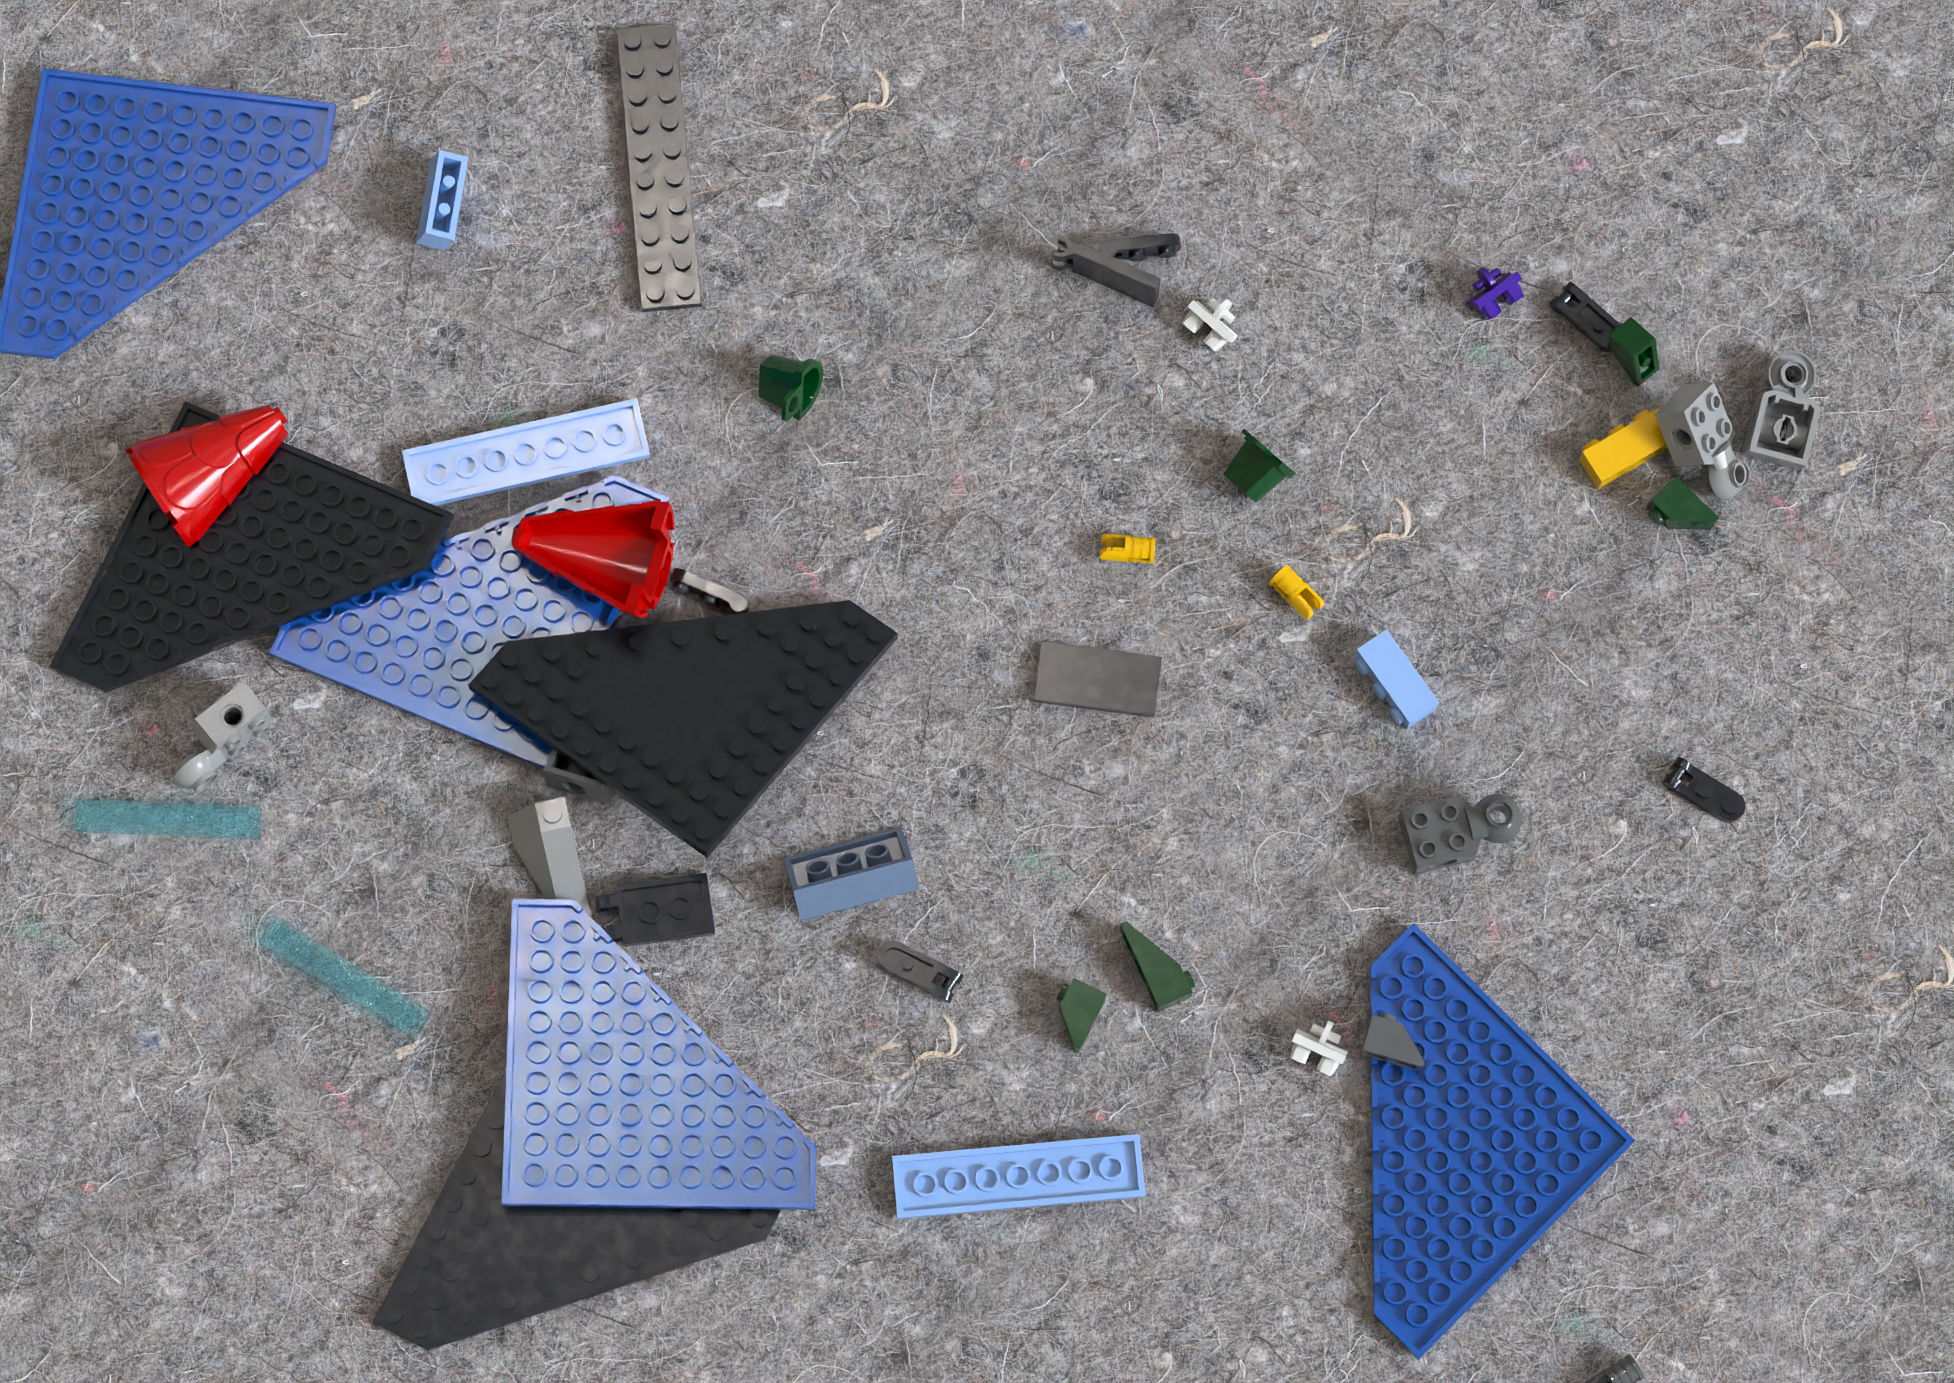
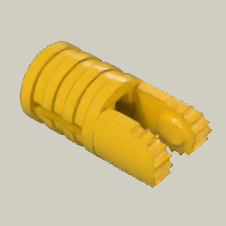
(1128, 548)
(1296, 592)

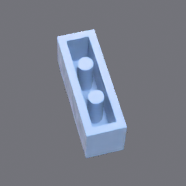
(442, 200)
(1395, 680)

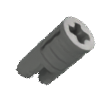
(1623, 1371)

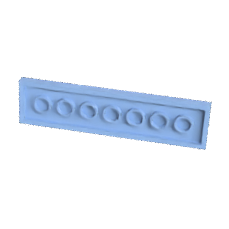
(527, 453)
(1018, 1176)

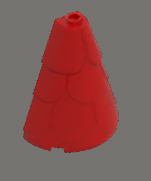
(207, 465)
(605, 551)

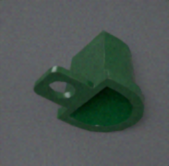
(790, 384)
(1256, 469)

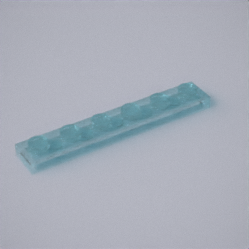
(168, 819)
(345, 977)

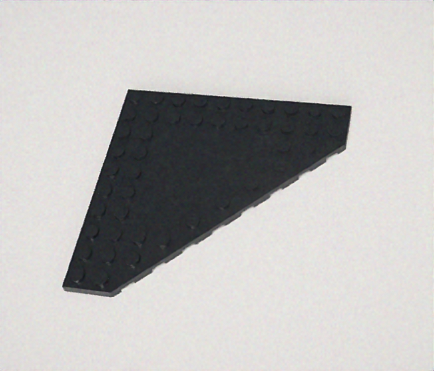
(279, 552)
(690, 710)
(500, 1264)

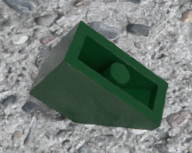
(1634, 350)
(1680, 508)
(1079, 1010)

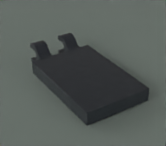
(1106, 271)
(660, 910)

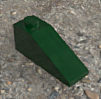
(1160, 972)

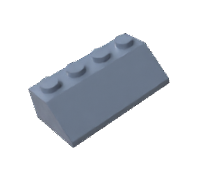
(851, 873)

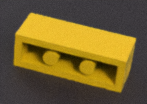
(1623, 449)

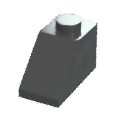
(1391, 1043)

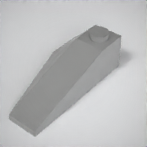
(549, 850)

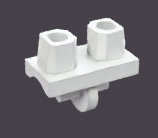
(1199, 315)
(1306, 1042)

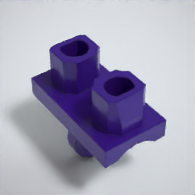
(1485, 300)

